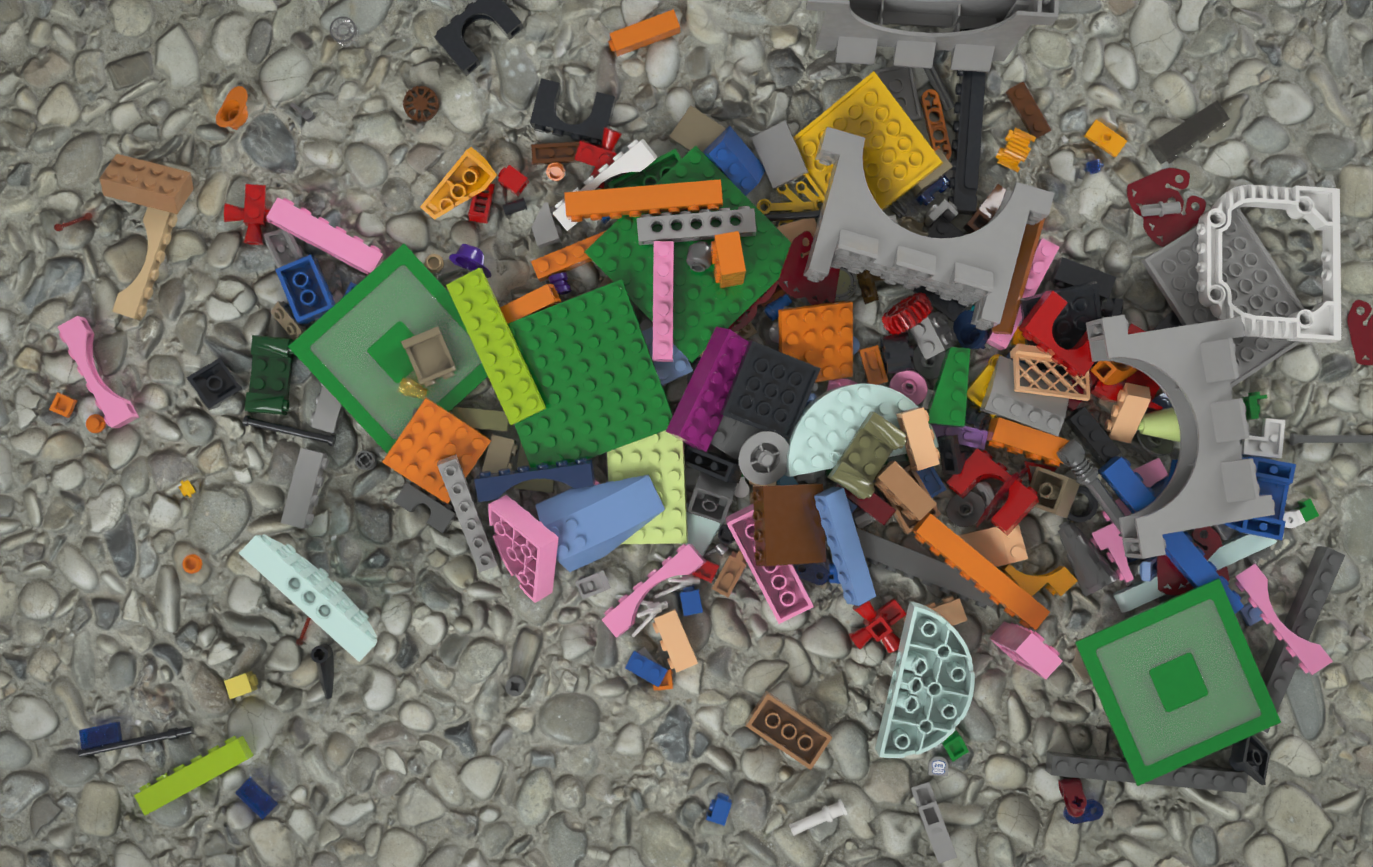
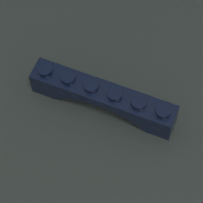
(575, 474)

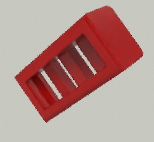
(481, 214)

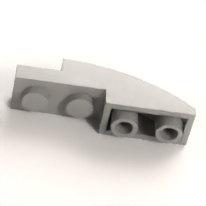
(933, 822)

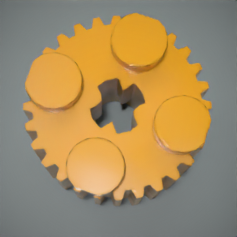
(1015, 149)

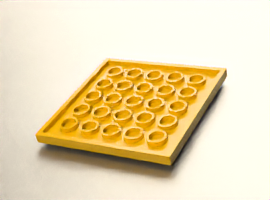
(893, 148)

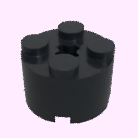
(897, 353)

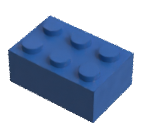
(306, 289)

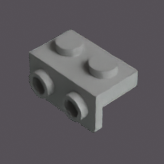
(945, 209)
(283, 247)

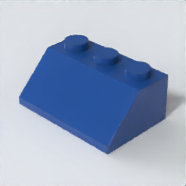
(735, 160)

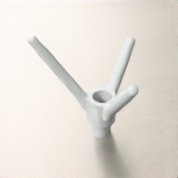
(684, 580)
(653, 610)

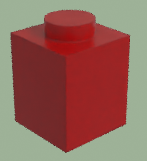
(513, 180)

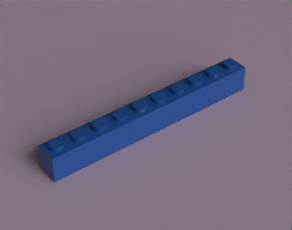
(1179, 548)

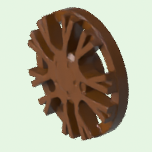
(420, 103)

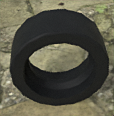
(1093, 506)

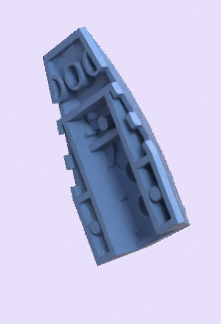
(598, 518)

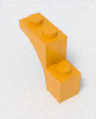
(1057, 581)

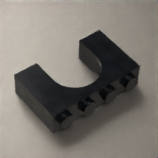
(452, 36)
(545, 116)

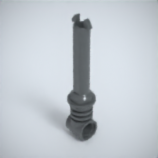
(1074, 457)

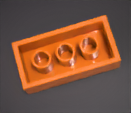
(728, 259)
(1025, 440)

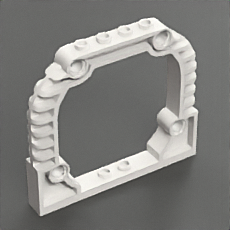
(1322, 210)

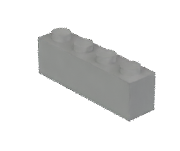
(328, 412)
(304, 488)

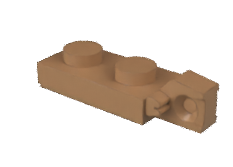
(730, 573)

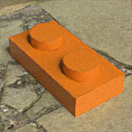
(873, 365)

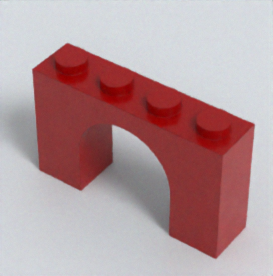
(1038, 327)
(981, 467)

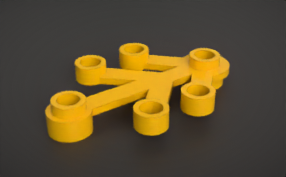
(796, 203)

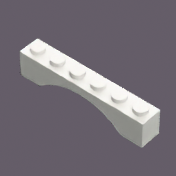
(634, 160)

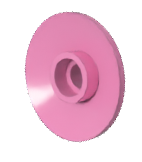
(917, 392)

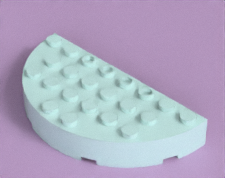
(834, 420)
(312, 593)
(927, 687)

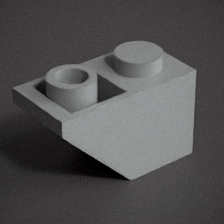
(544, 227)

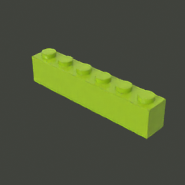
(191, 776)

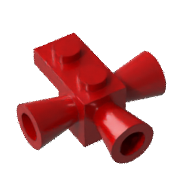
(599, 155)
(253, 213)
(878, 624)

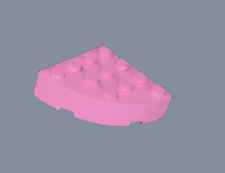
(524, 547)

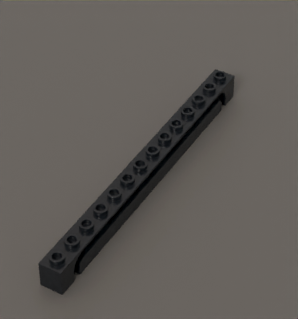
(967, 140)

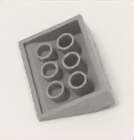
(1027, 409)

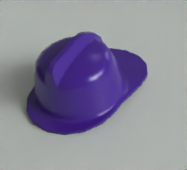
(470, 258)

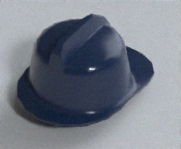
(967, 333)

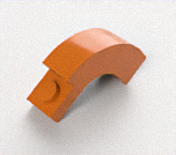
(1112, 372)

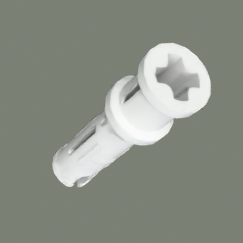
(827, 814)

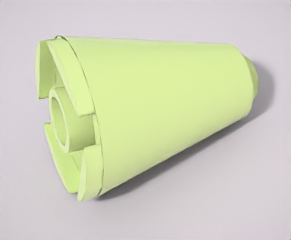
(1161, 425)

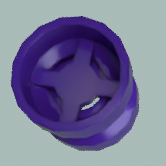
(559, 281)

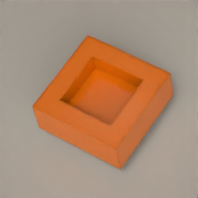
(63, 405)
(667, 682)

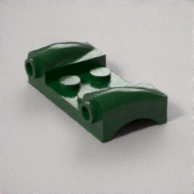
(270, 375)

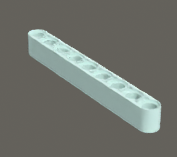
(1230, 552)

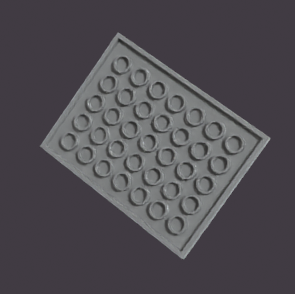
(1254, 284)

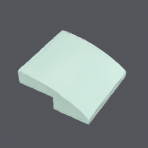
(700, 531)

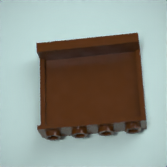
(787, 525)

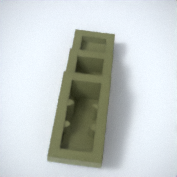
(482, 418)

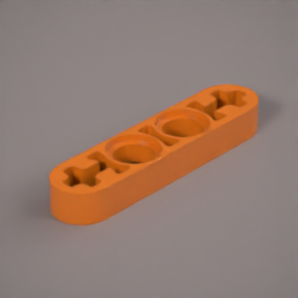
(935, 126)

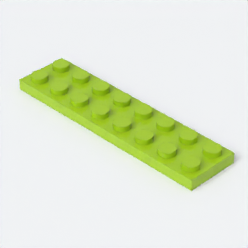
(496, 346)

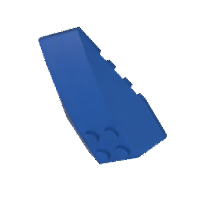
(1273, 480)

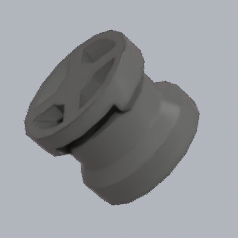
(518, 683)

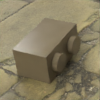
(500, 454)

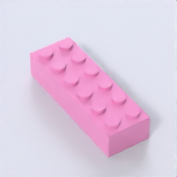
(778, 583)
(1026, 649)

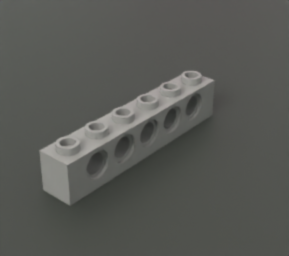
(687, 233)
(467, 513)

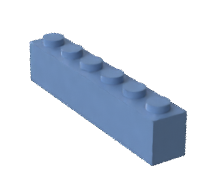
(845, 546)

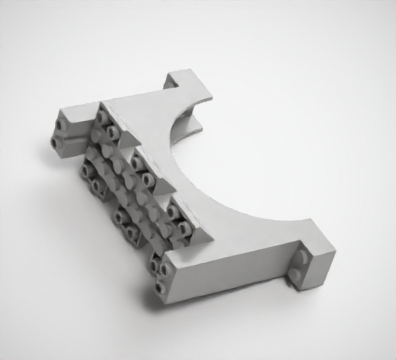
(996, 31)
(862, 237)
(1211, 478)

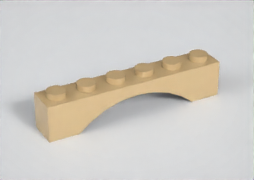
(133, 299)

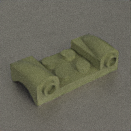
(867, 455)

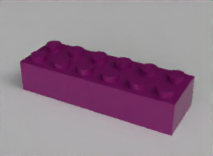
(705, 395)

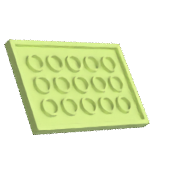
(665, 463)

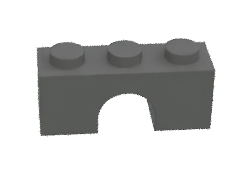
(441, 514)

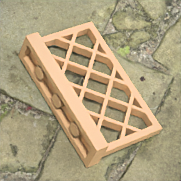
(1032, 354)

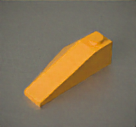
(464, 180)

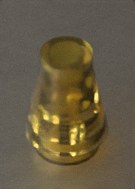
(411, 388)

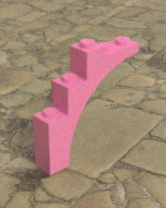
(1109, 537)

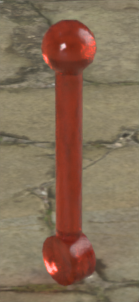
(59, 227)
(299, 641)

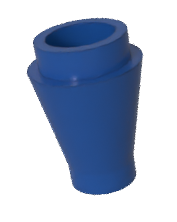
(772, 308)

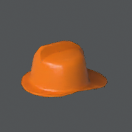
(234, 109)

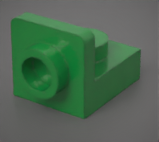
(1252, 406)
(955, 746)

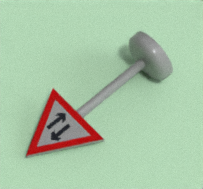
(987, 493)

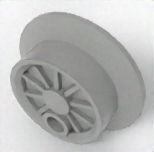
(764, 457)

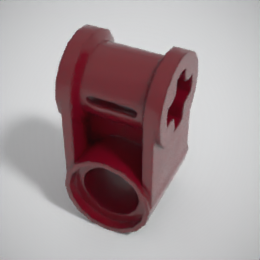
(1072, 792)

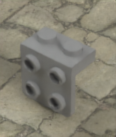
(934, 335)

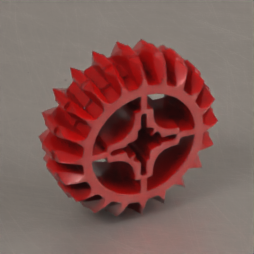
(907, 313)

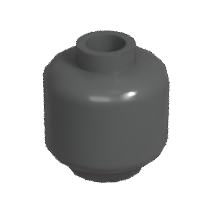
(699, 256)

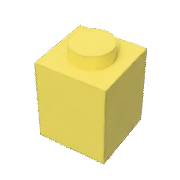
(241, 684)

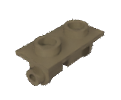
(283, 314)

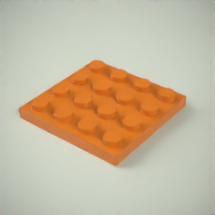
(819, 337)
(430, 438)

